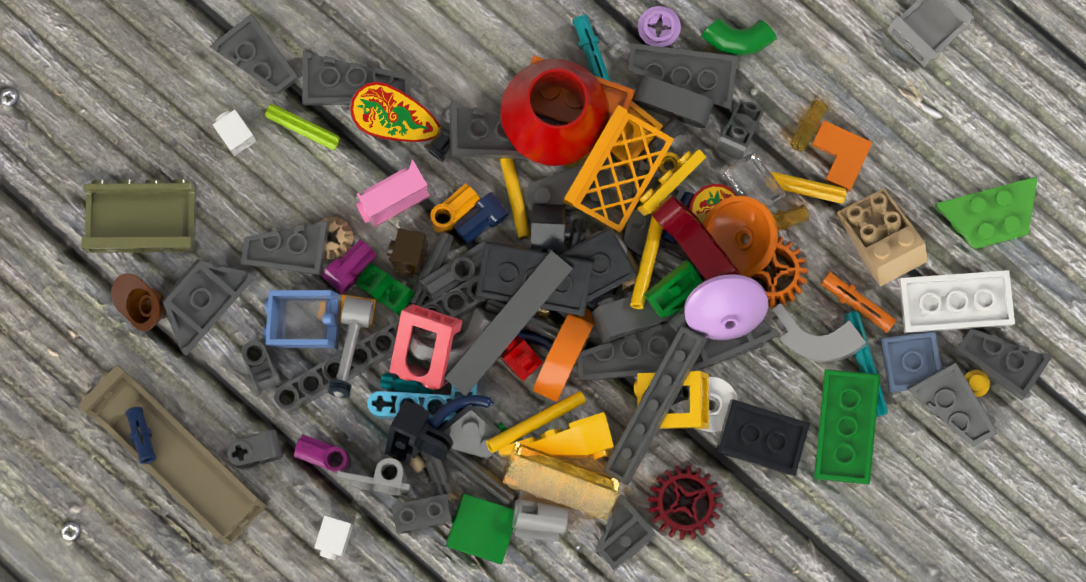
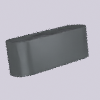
(673, 101)

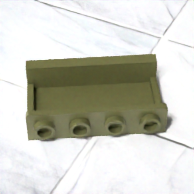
(140, 217)

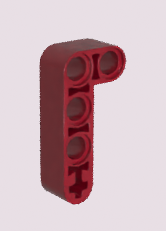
(694, 238)

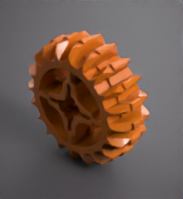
(783, 271)

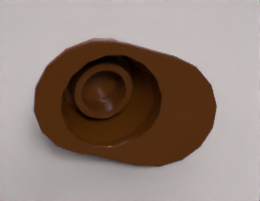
(137, 301)

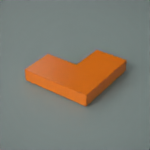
(849, 153)

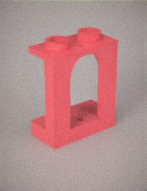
(444, 326)

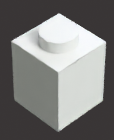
(234, 132)
(333, 537)

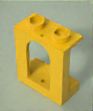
(699, 401)

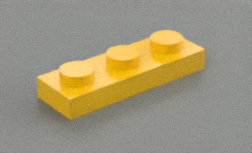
(670, 181)

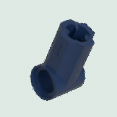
(486, 214)

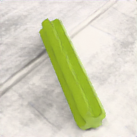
(302, 126)

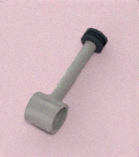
(356, 314)

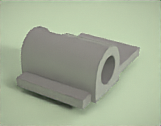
(380, 484)
(538, 518)

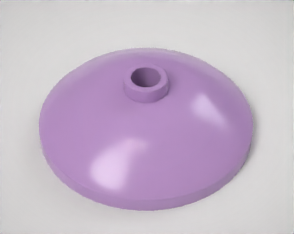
(726, 307)

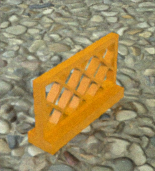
(597, 158)

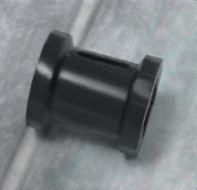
(440, 144)

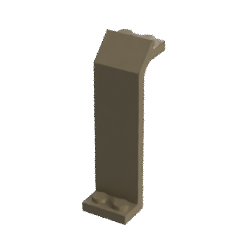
(182, 461)

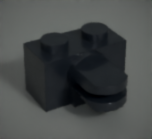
(549, 227)
(411, 434)

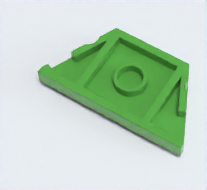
(992, 214)

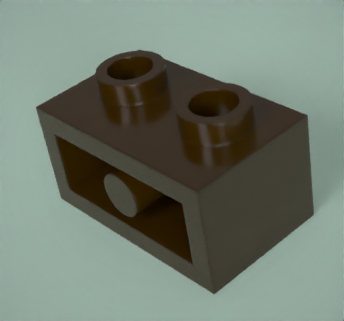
(408, 252)

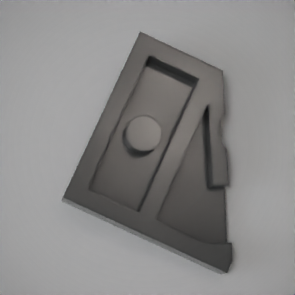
(624, 535)

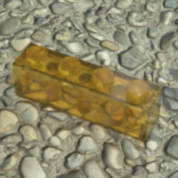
(560, 481)

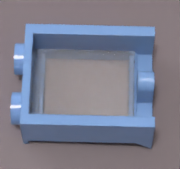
(302, 319)

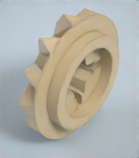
(344, 237)

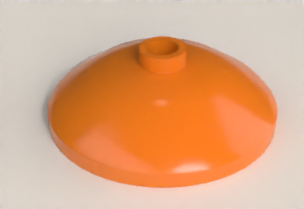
(734, 220)

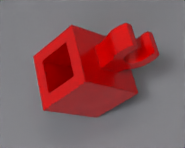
(520, 358)

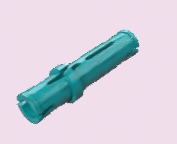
(589, 44)

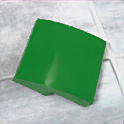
(481, 529)

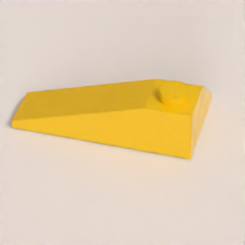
(580, 440)

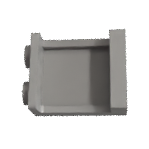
(930, 27)

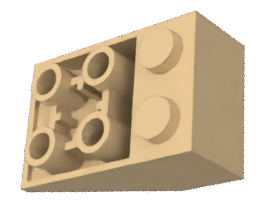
(883, 237)

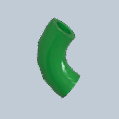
(739, 41)

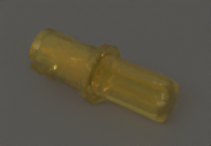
(808, 125)
(791, 217)

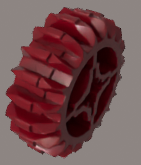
(665, 514)

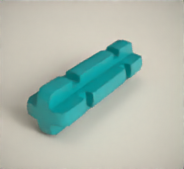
(388, 382)

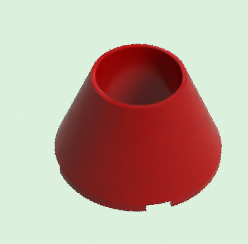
(546, 142)

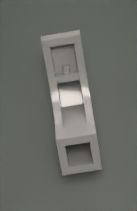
(424, 347)
(826, 348)

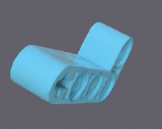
(421, 399)

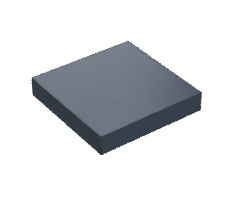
(909, 359)

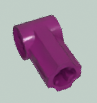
(344, 272)
(320, 453)

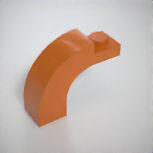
(564, 355)

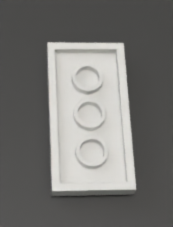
(956, 301)

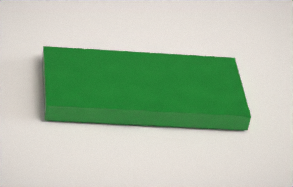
(847, 426)

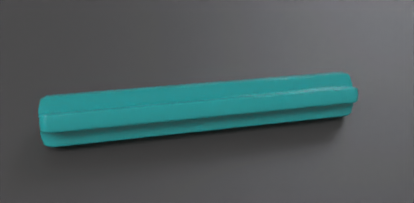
(865, 359)

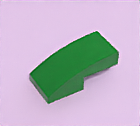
(384, 289)

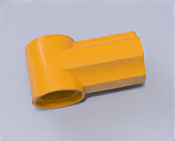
(455, 207)

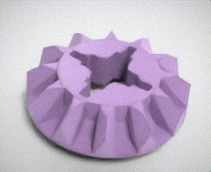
(669, 21)

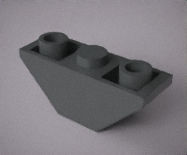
(740, 129)

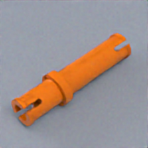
(884, 321)

